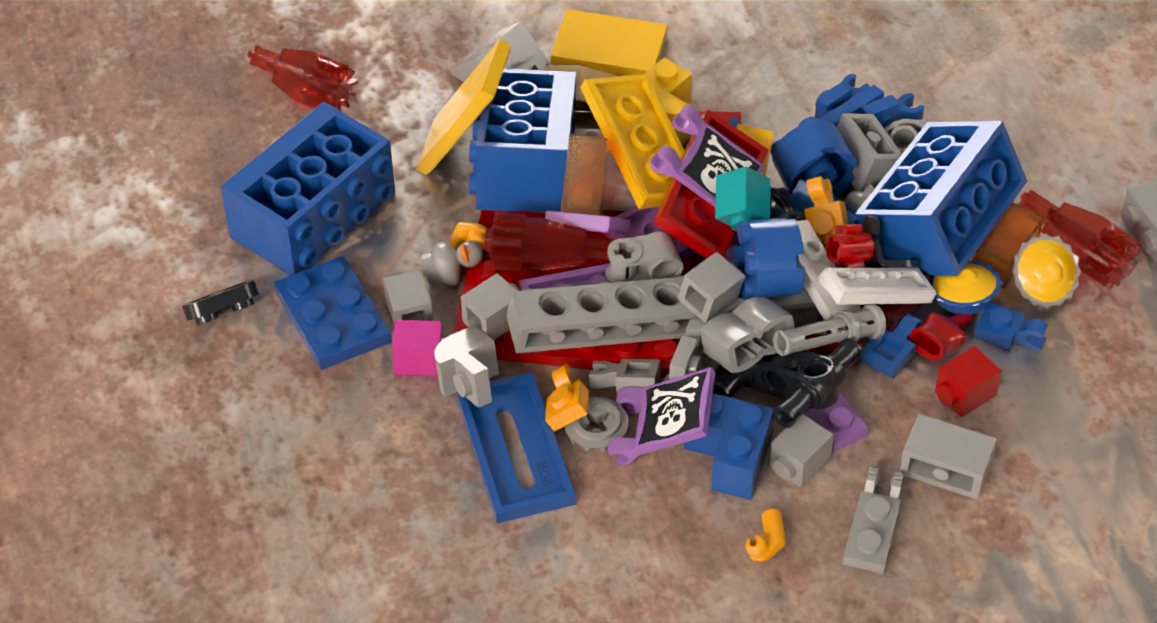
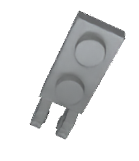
(873, 524)

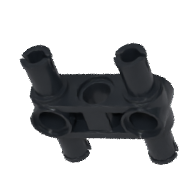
(800, 379)

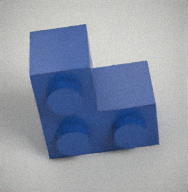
(739, 443)

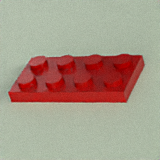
(690, 216)

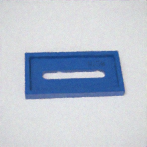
(507, 498)

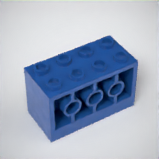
(523, 142)
(309, 189)
(945, 194)

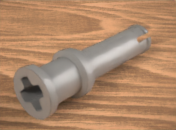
(794, 339)

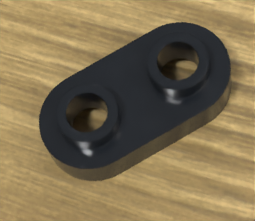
(206, 307)

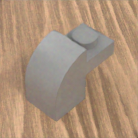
(466, 364)

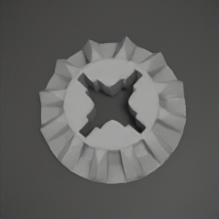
(599, 411)

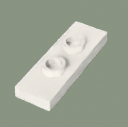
(814, 262)
(877, 286)

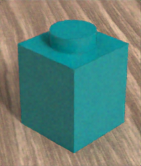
(742, 196)

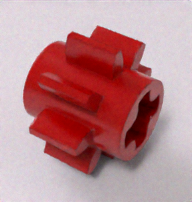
(849, 246)

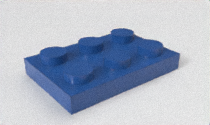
(332, 312)

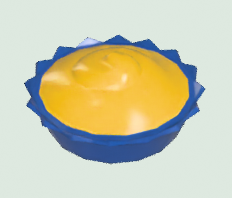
(969, 291)

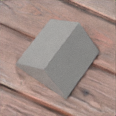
(521, 48)

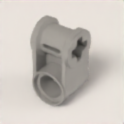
(643, 258)

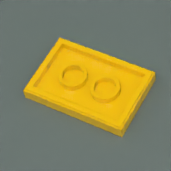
(608, 43)

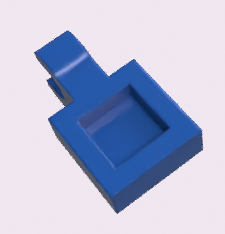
(837, 95)
(891, 109)
(1005, 326)
(893, 349)

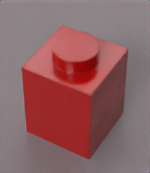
(967, 381)

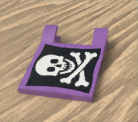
(705, 159)
(668, 414)

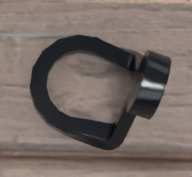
(872, 226)

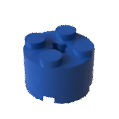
(811, 152)
(769, 257)

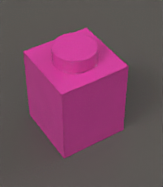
(415, 347)

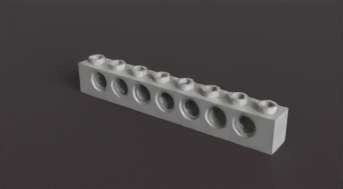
(615, 314)

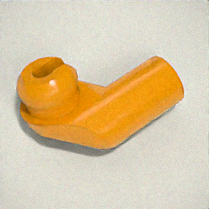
(468, 232)
(771, 540)

